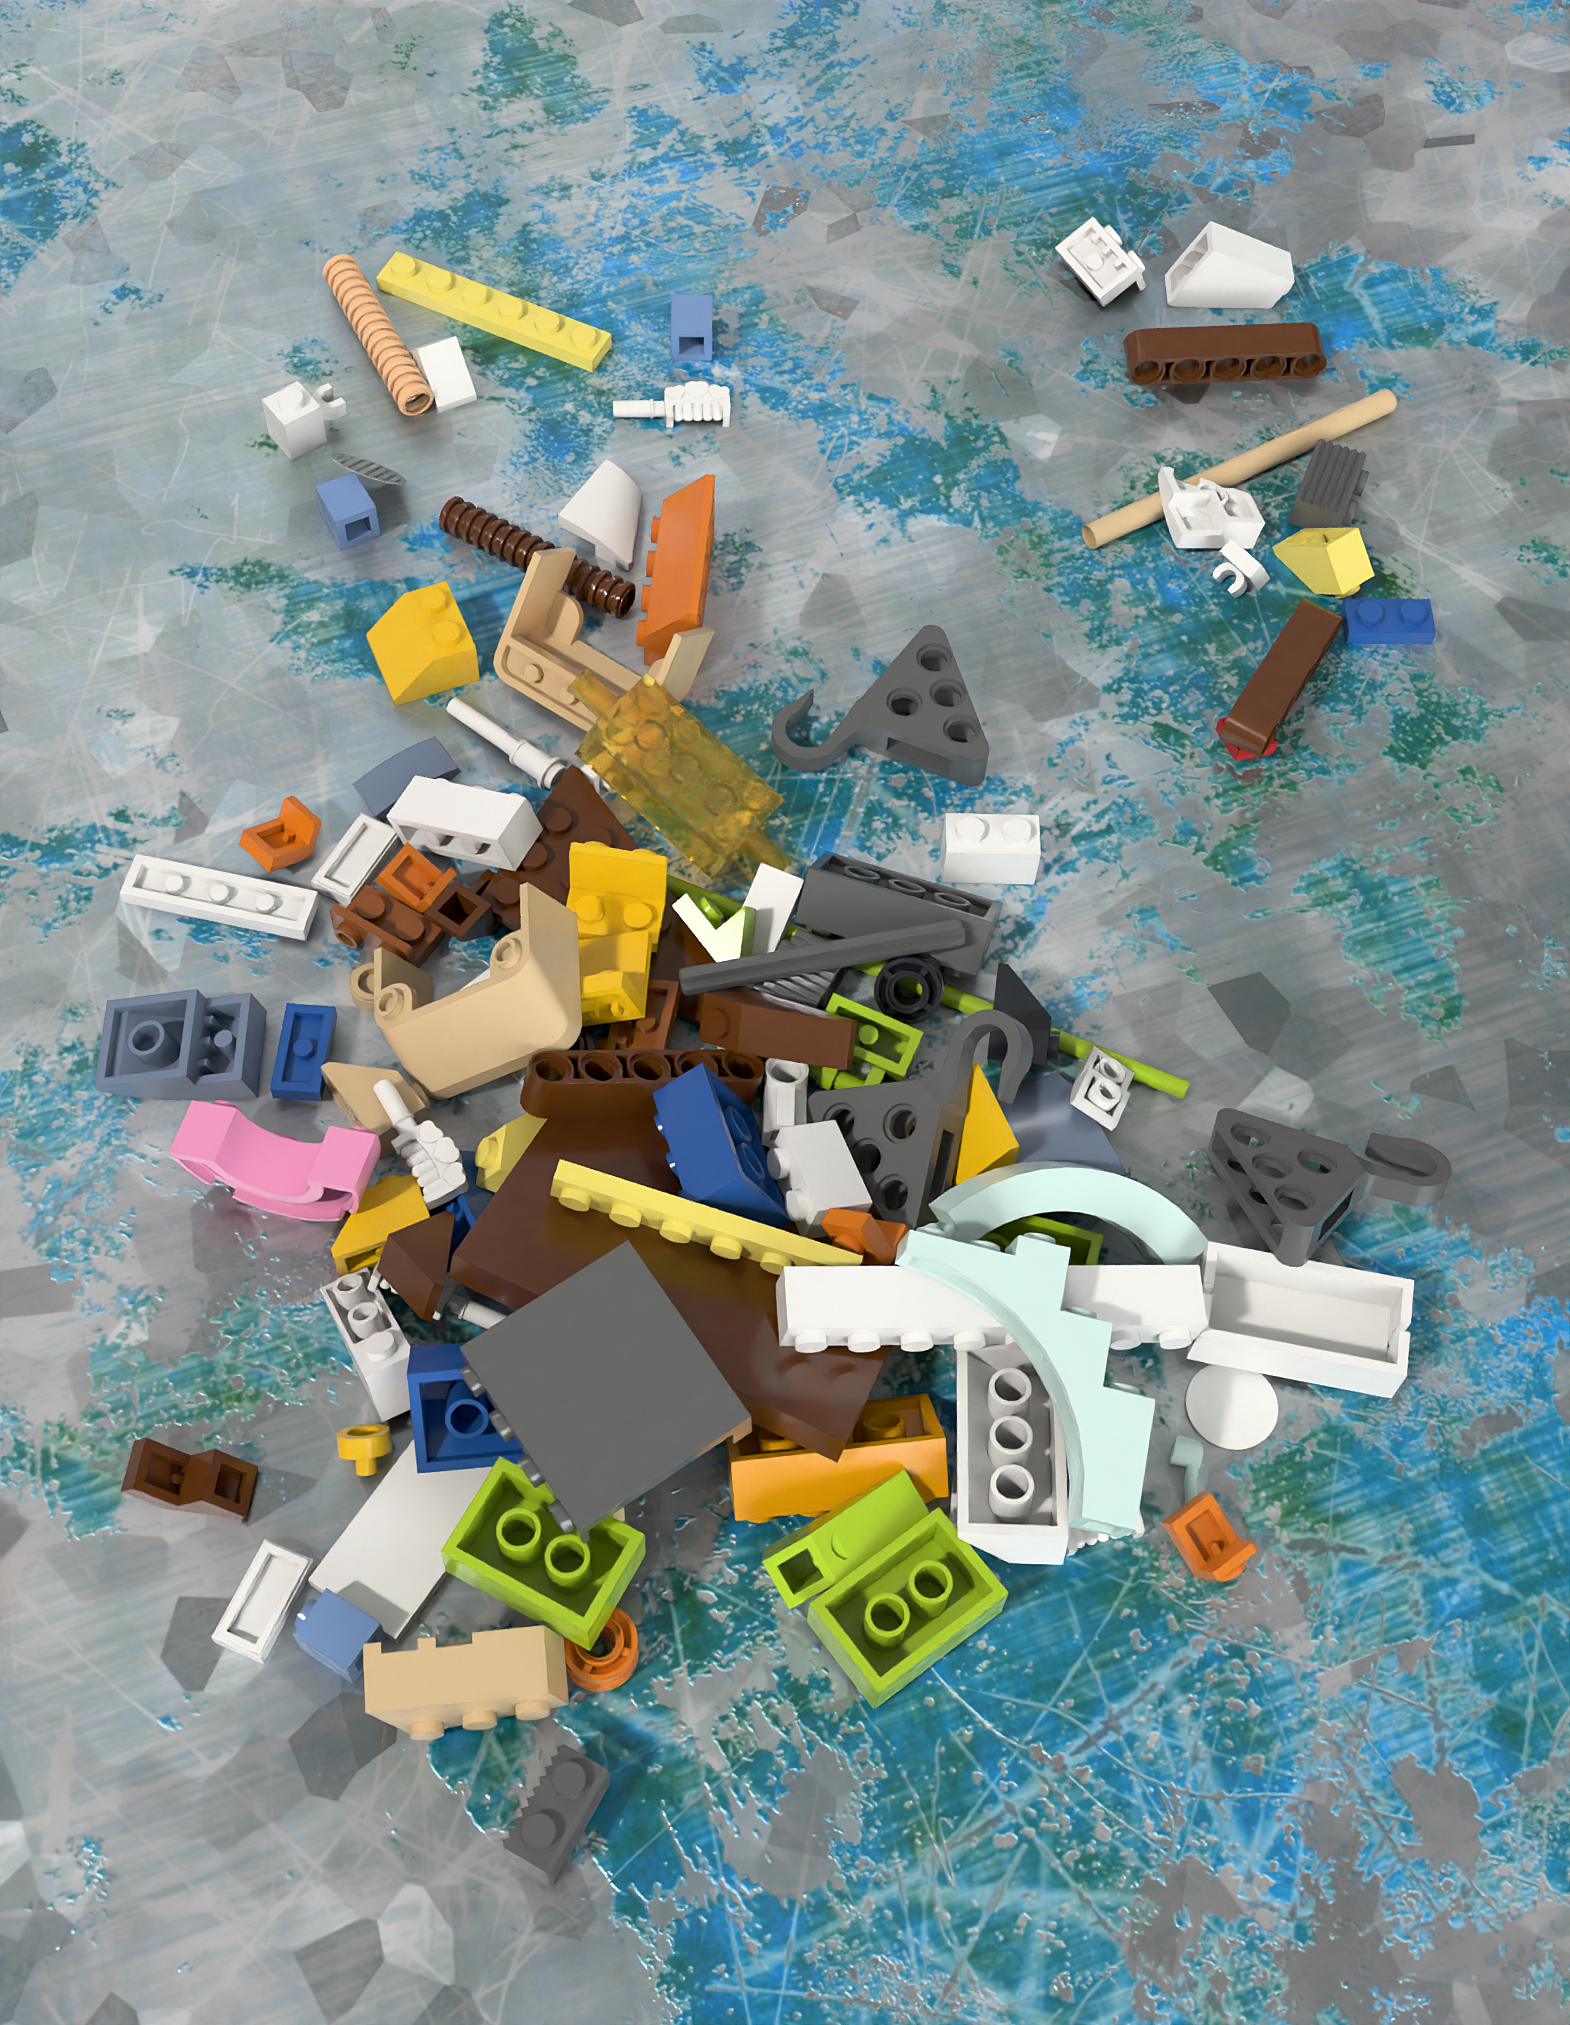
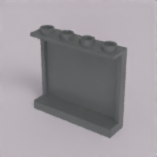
(602, 1389)

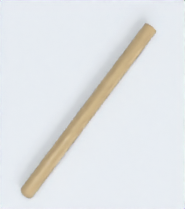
(1246, 464)

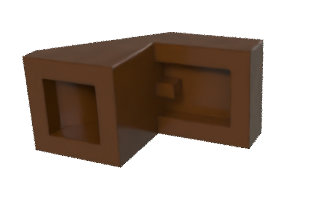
(463, 911)
(189, 1483)

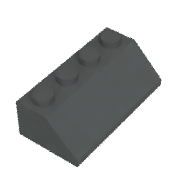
(866, 899)

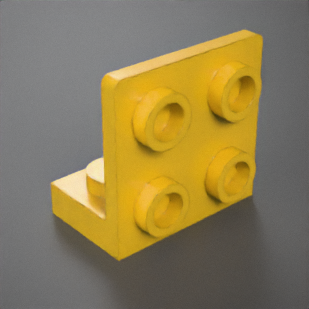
(617, 890)
(614, 977)

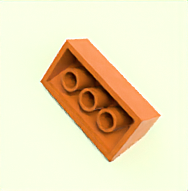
(678, 567)

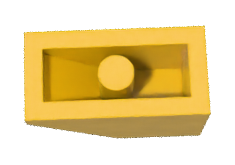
(382, 1210)

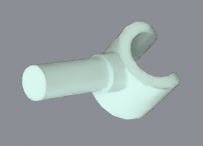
(1188, 1454)

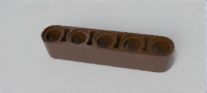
(1224, 353)
(1281, 678)
(623, 1081)

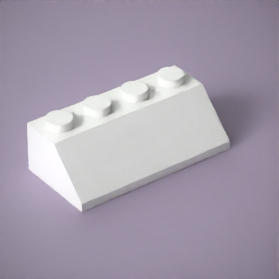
(1009, 1459)

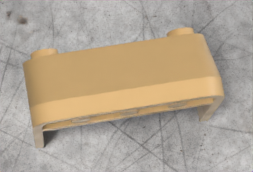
(544, 656)
(496, 1023)

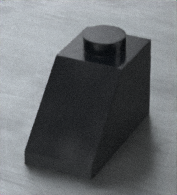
(1018, 1002)

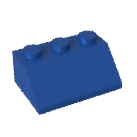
(717, 1148)
(447, 1418)

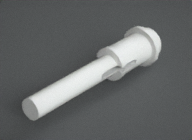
(522, 752)

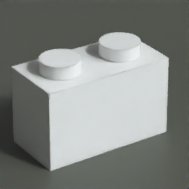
(990, 848)
(815, 1175)

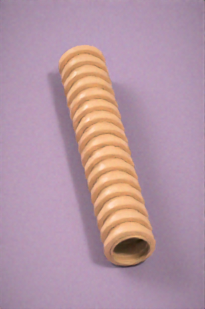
(378, 335)

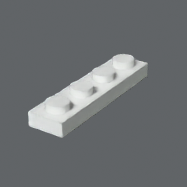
(220, 897)

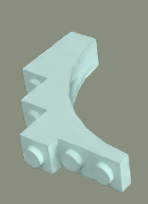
(1101, 1426)

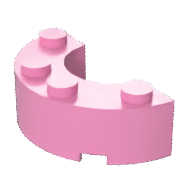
(277, 1169)

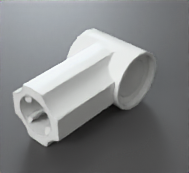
(783, 1097)

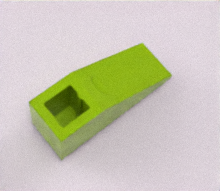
(843, 1538)

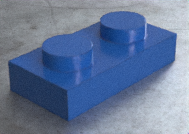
(1387, 621)
(302, 1049)

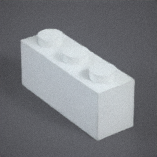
(465, 822)

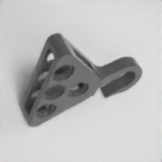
(927, 735)
(938, 1104)
(1312, 1199)

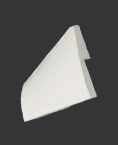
(1208, 513)
(606, 514)

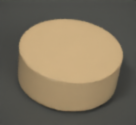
(362, 986)

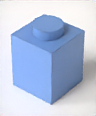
(691, 327)
(347, 510)
(335, 1633)

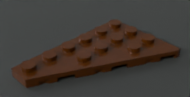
(580, 815)

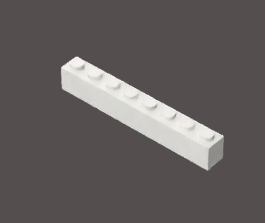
(914, 1310)

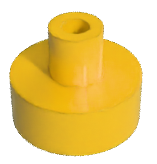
(364, 1445)

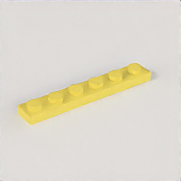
(494, 311)
(687, 1220)

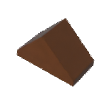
(417, 1262)

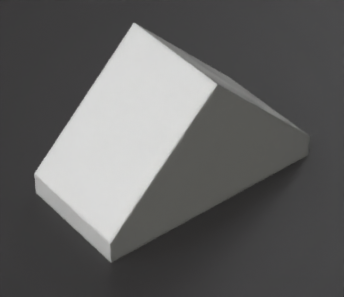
(445, 373)

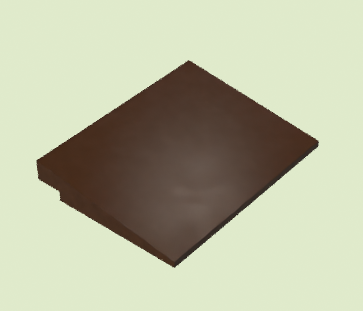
(533, 1243)

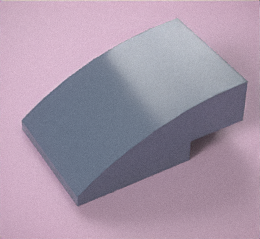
(182, 1047)
(1056, 1130)

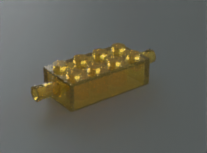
(678, 774)

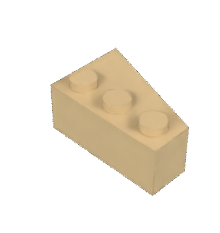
(466, 1681)

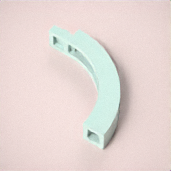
(1010, 1192)

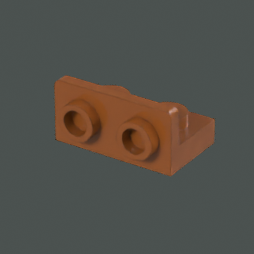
(381, 921)
(655, 1029)

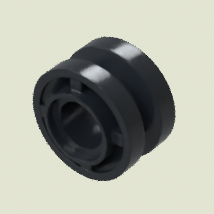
(906, 1009)

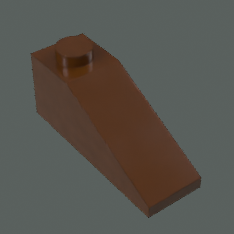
(776, 1028)

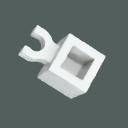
(298, 419)

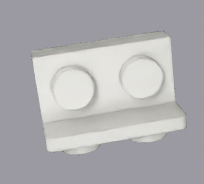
(1100, 262)

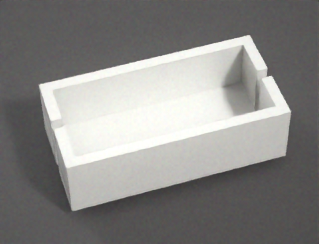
(1304, 1321)

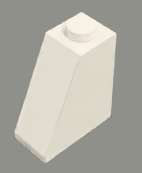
(1229, 272)

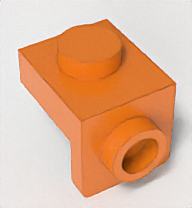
(284, 838)
(414, 879)
(864, 1235)
(1208, 1539)

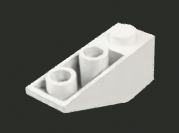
(372, 1341)

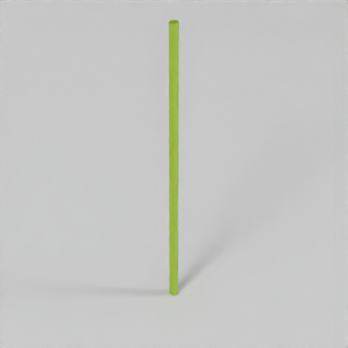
(962, 1001)

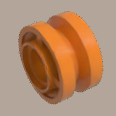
(608, 1671)

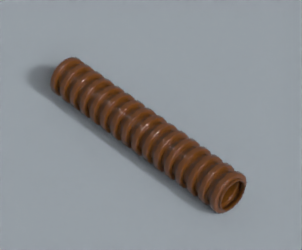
(517, 548)

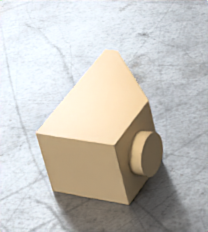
(354, 1093)

